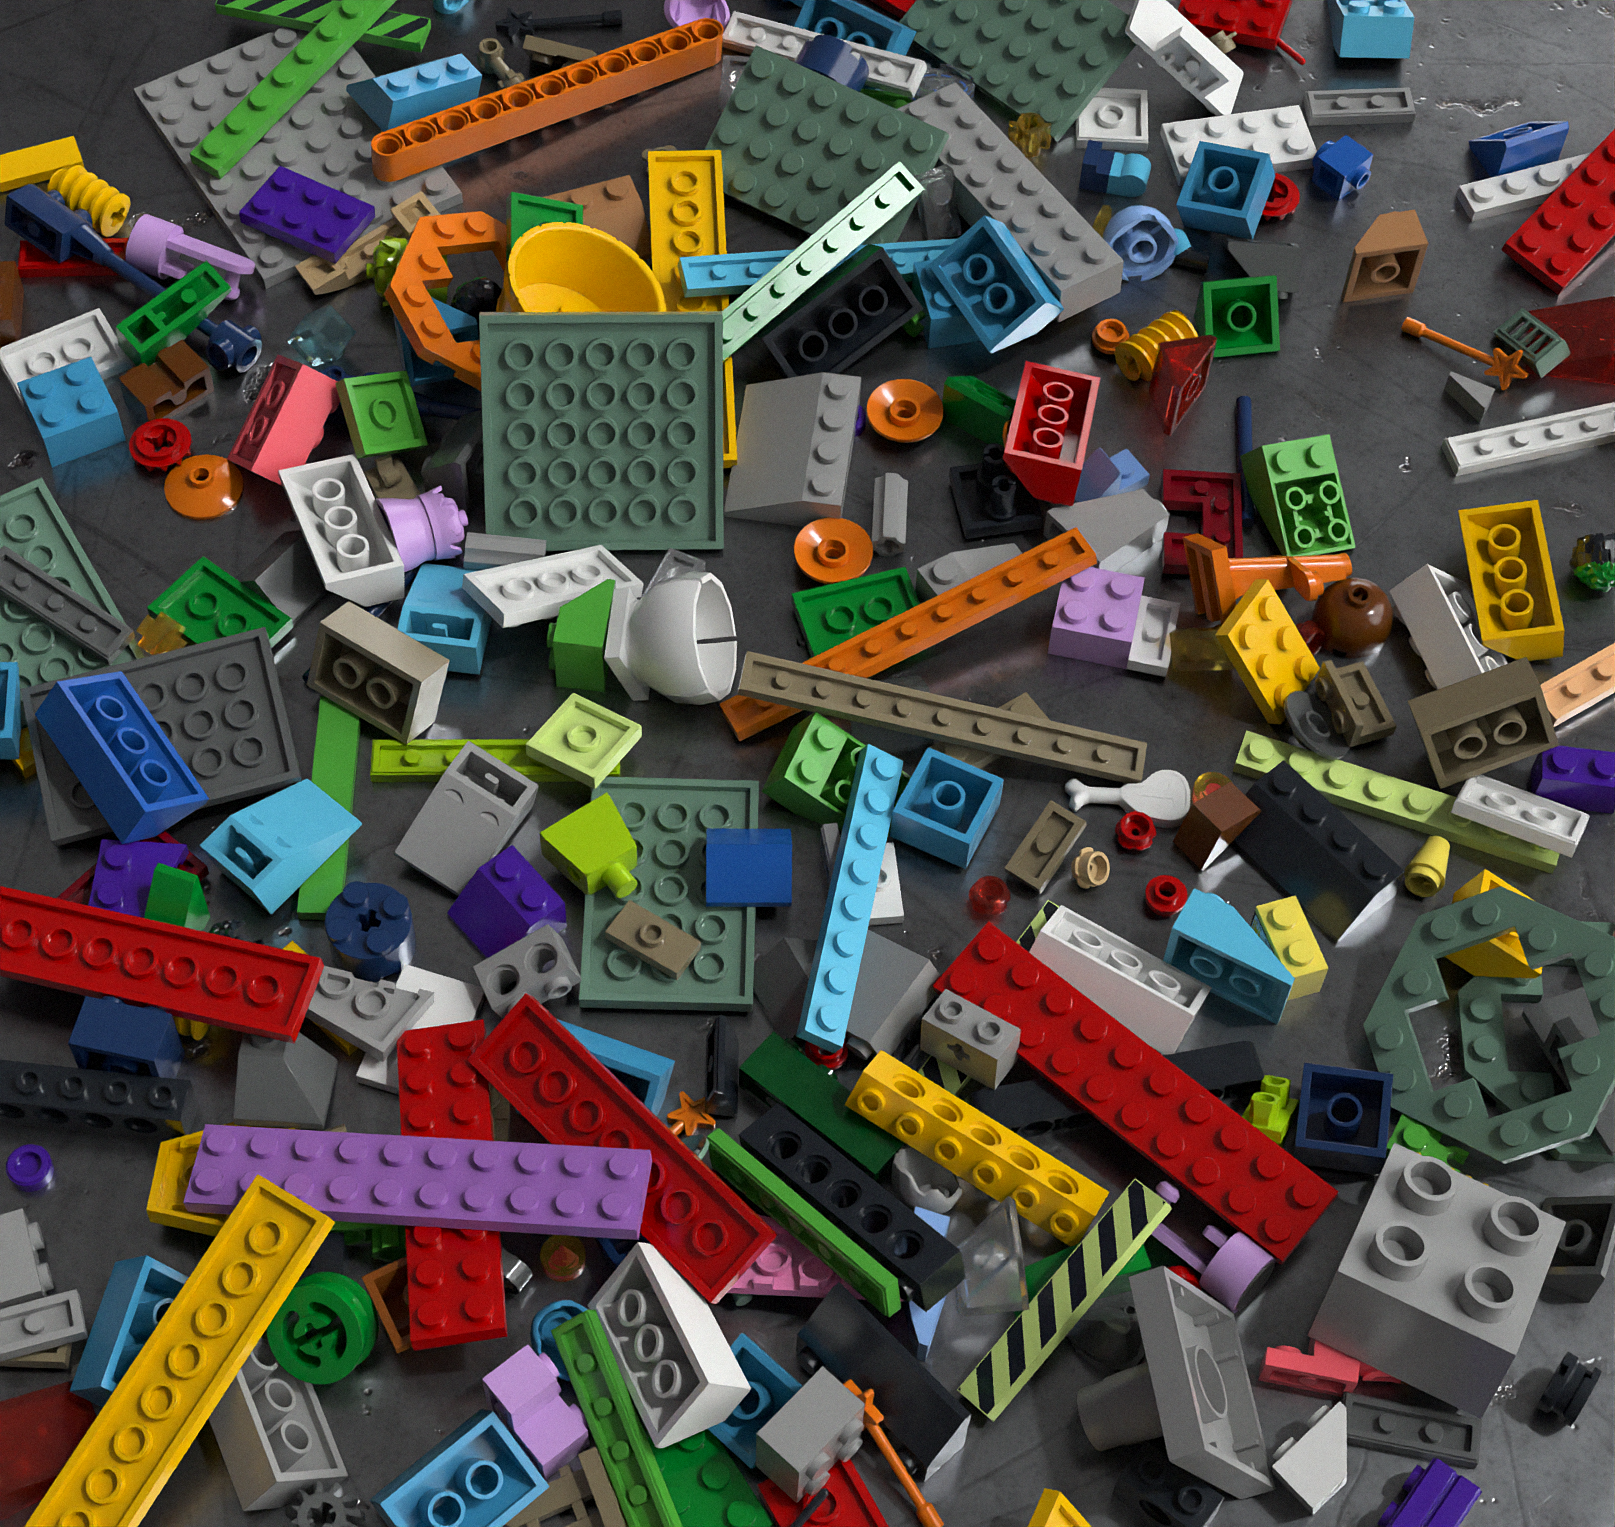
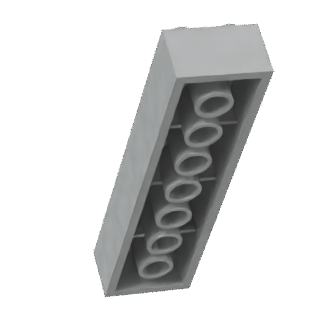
(1004, 185)

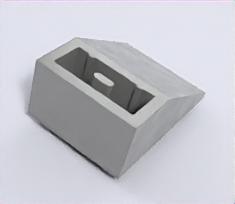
(467, 818)

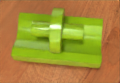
(1272, 1108)

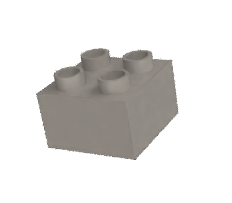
(1438, 1280)

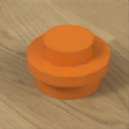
(1109, 335)

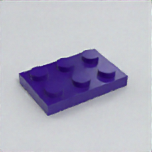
(307, 214)

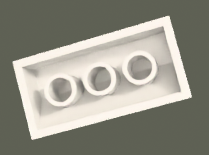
(345, 530)
(1443, 626)
(1122, 979)
(668, 1347)

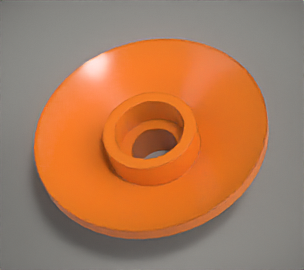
(909, 400)
(204, 498)
(837, 539)

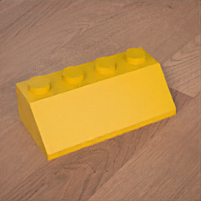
(1513, 580)

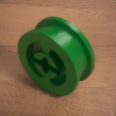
(327, 1353)

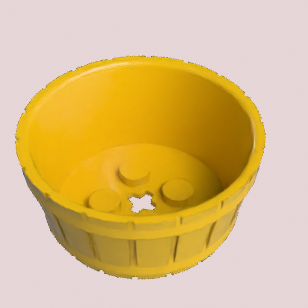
(576, 271)

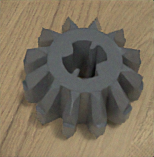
(323, 1505)

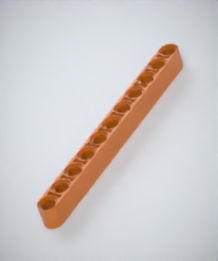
(545, 100)

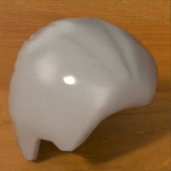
(923, 1182)

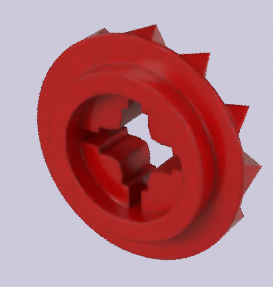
(1285, 197)
(154, 434)

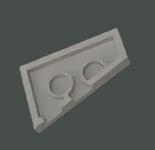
(366, 1012)

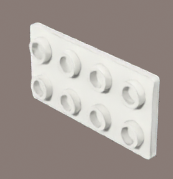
(1185, 54)

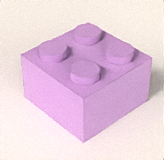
(1096, 617)

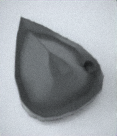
(1109, 1337)

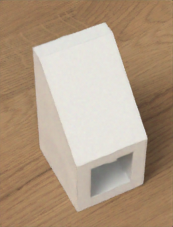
(1318, 1462)

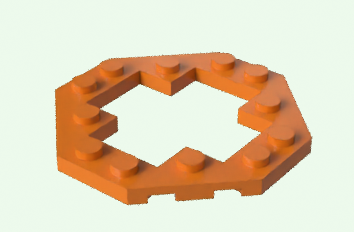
(424, 268)

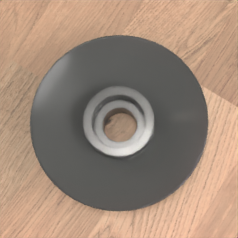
(1314, 725)

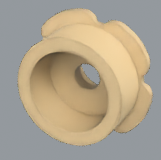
(1090, 868)

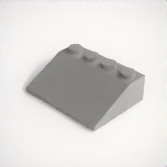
(794, 449)

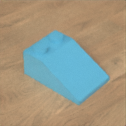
(1227, 954)

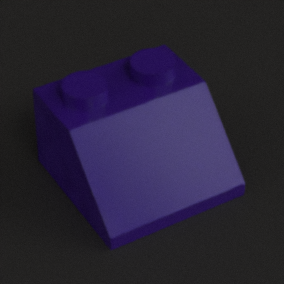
(506, 904)

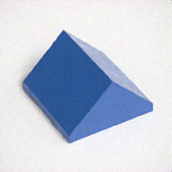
(1520, 146)
(748, 867)

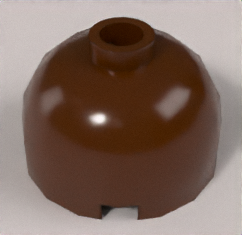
(1354, 617)

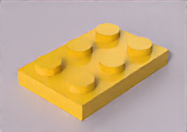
(1267, 650)

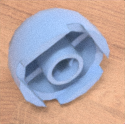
(1142, 240)

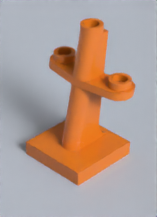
(1221, 580)

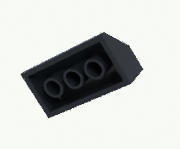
(839, 317)
(1316, 853)
(918, 1412)

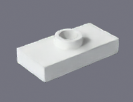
(887, 902)

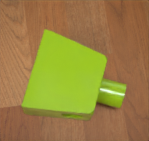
(593, 848)

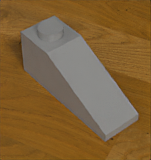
(958, 568)

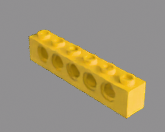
(976, 1148)

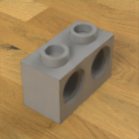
(524, 964)

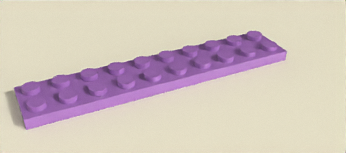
(428, 1180)

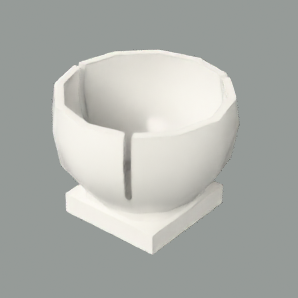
(656, 640)

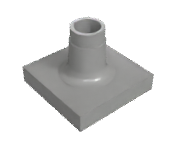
(1187, 1390)

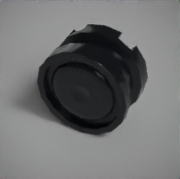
(1569, 1389)

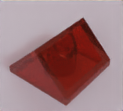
(1180, 377)

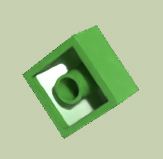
(581, 639)

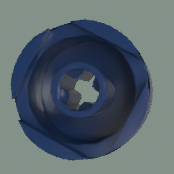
(833, 60)
(370, 930)

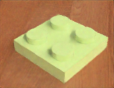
(583, 740)

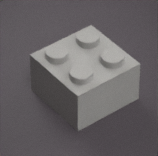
(810, 1435)

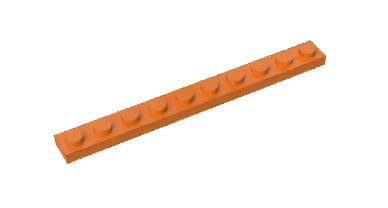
(930, 622)

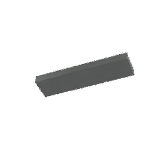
(62, 608)

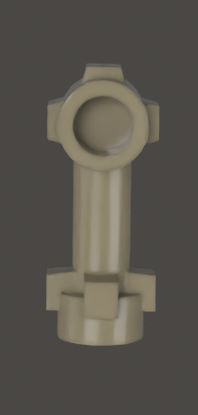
(491, 61)

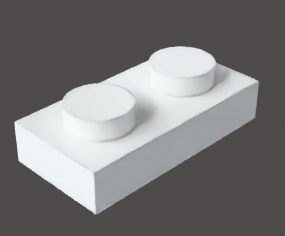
(1151, 637)

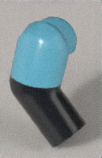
(1187, 256)

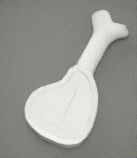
(1160, 796)

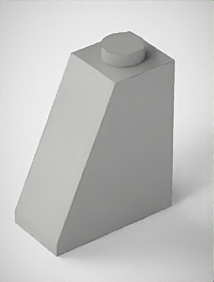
(1113, 525)
(888, 996)

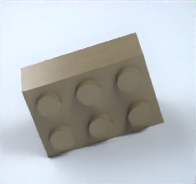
(377, 672)
(1483, 722)

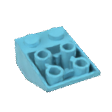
(1371, 28)
(446, 617)
(279, 842)

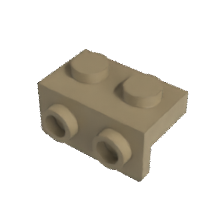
(1354, 703)

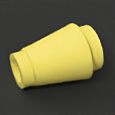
(1428, 867)

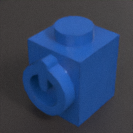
(1341, 167)

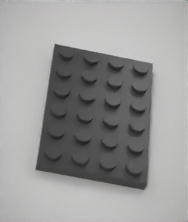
(213, 704)

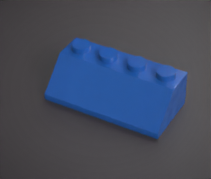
(120, 755)

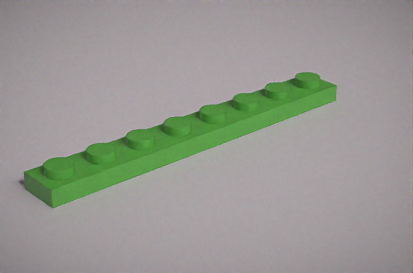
(286, 84)

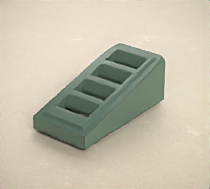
(1546, 358)

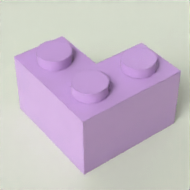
(529, 1405)

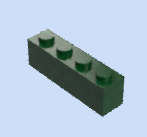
(815, 1096)

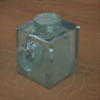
(321, 336)

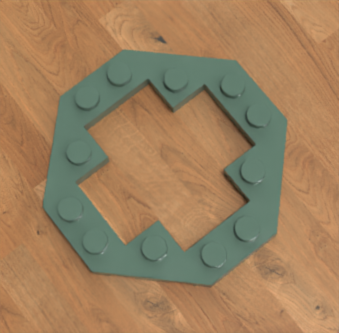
(1417, 984)
(1485, 1054)

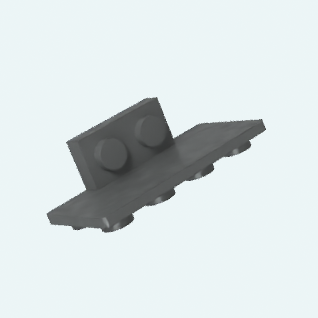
(1562, 1023)

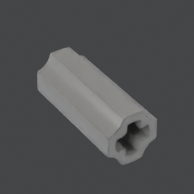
(889, 514)
(492, 551)

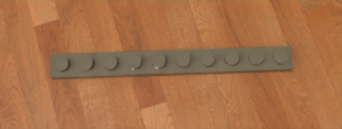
(942, 718)

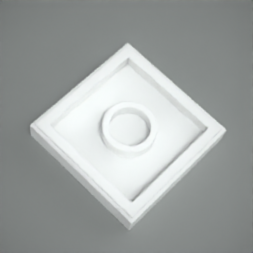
(1115, 119)

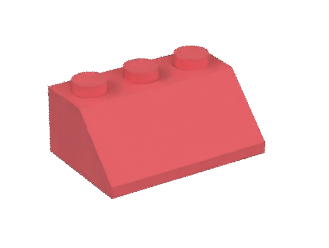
(285, 419)

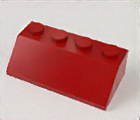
(1051, 431)

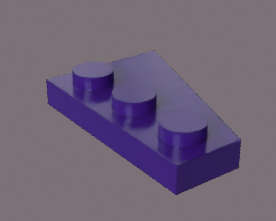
(126, 873)

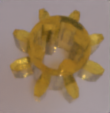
(1030, 134)
(160, 634)

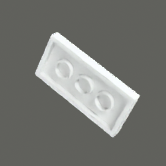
(1271, 131)
(544, 584)

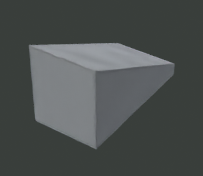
(1470, 394)

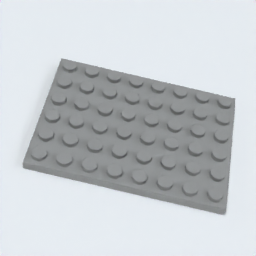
(318, 137)

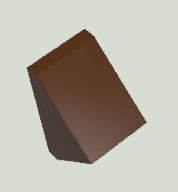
(1214, 824)

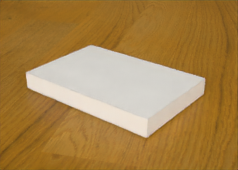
(62, 345)
(1521, 814)
(453, 1003)

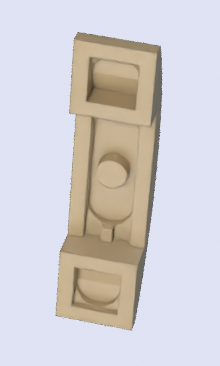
(350, 269)

